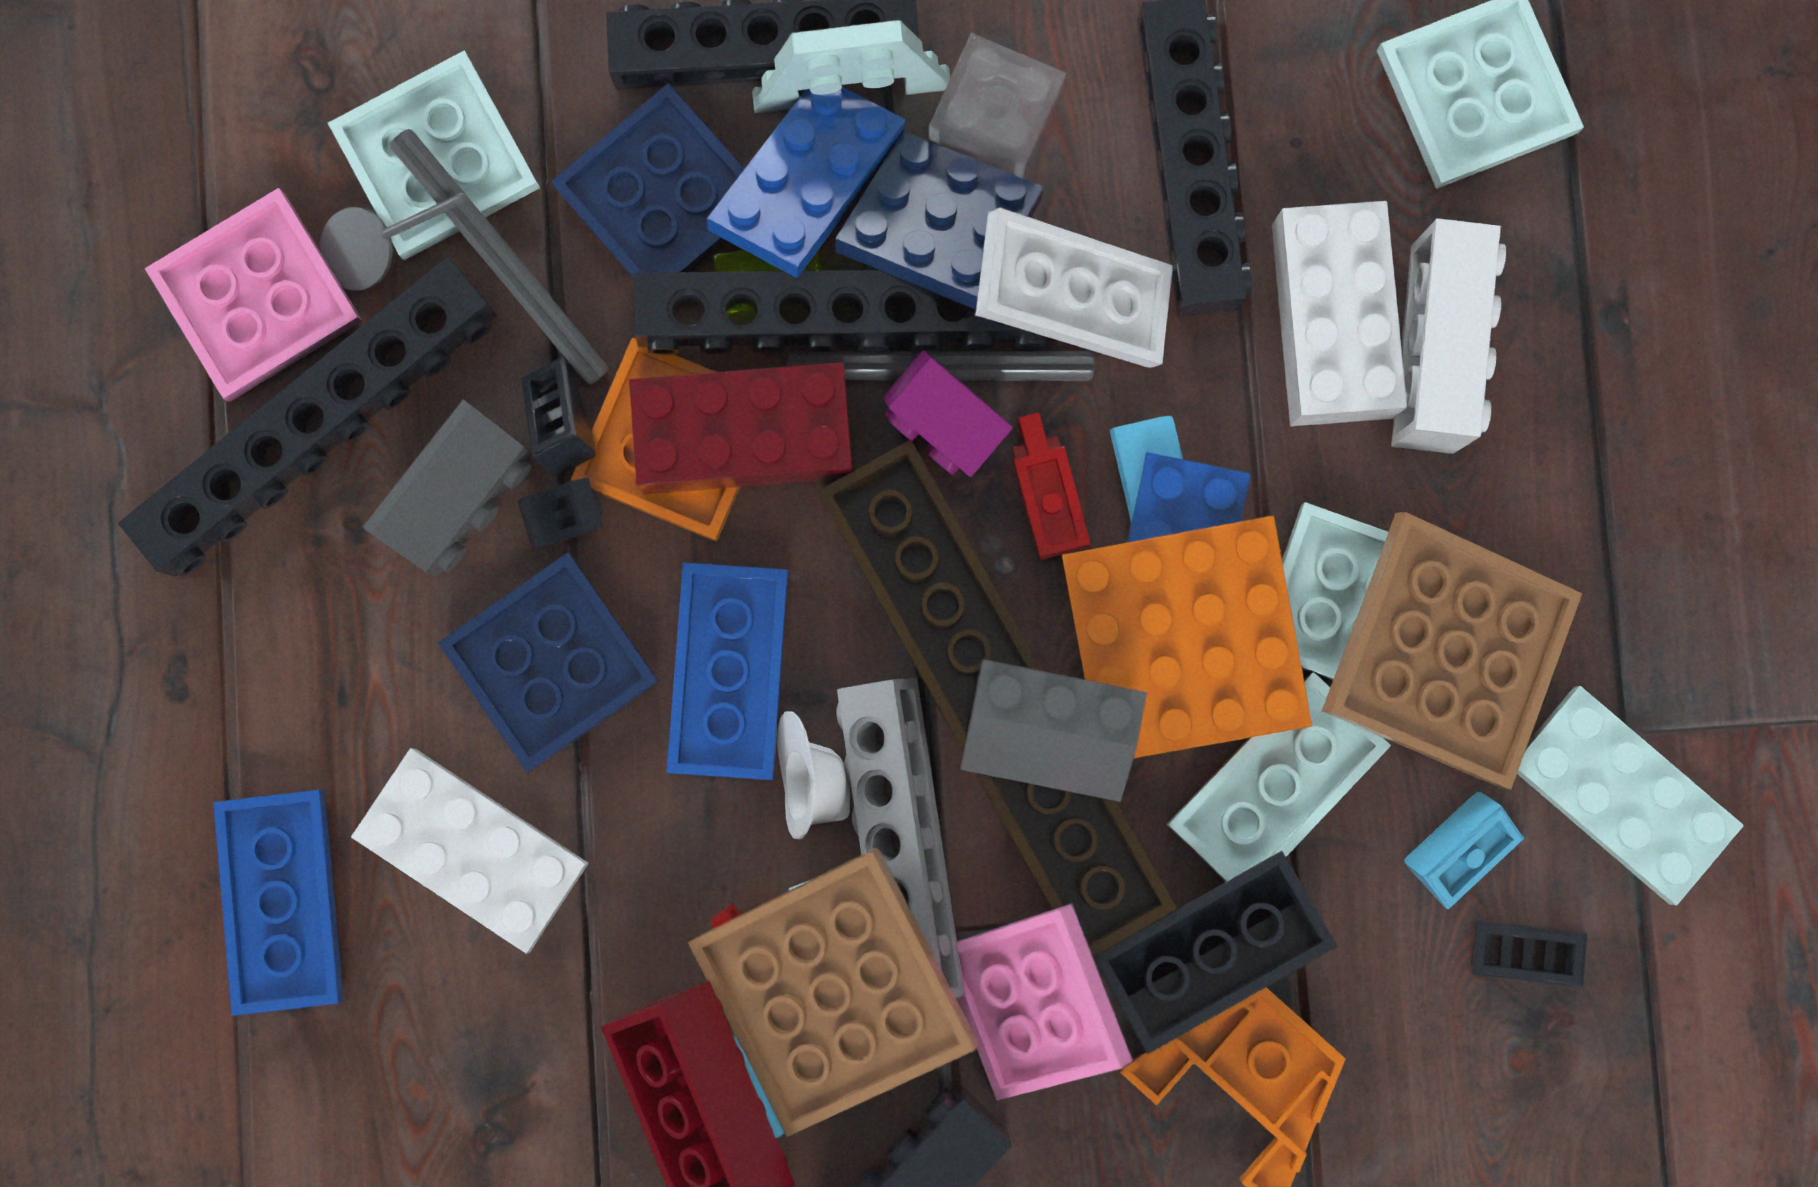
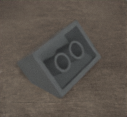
(450, 491)
(1053, 730)

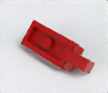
(1048, 492)

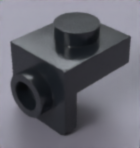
(561, 513)

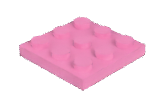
(253, 295)
(1038, 1005)

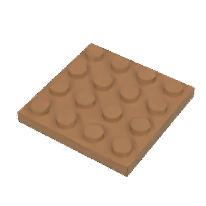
(1452, 651)
(833, 992)

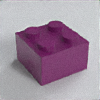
(945, 413)

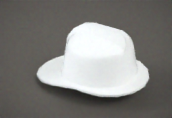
(811, 779)

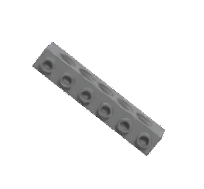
(909, 813)

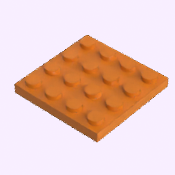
(1196, 627)

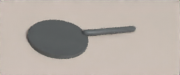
(360, 243)

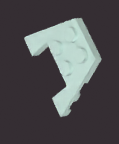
(848, 56)

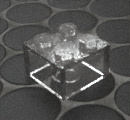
(997, 106)

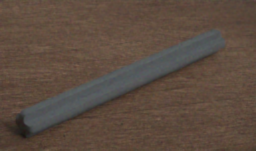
(500, 258)
(962, 364)

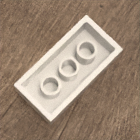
(1338, 313)
(1448, 335)

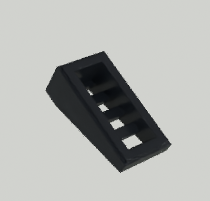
(574, 441)
(1575, 960)

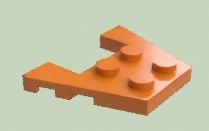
(1266, 1064)

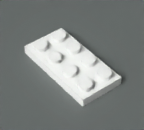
(1073, 288)
(469, 850)

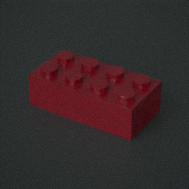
(740, 428)
(695, 1094)

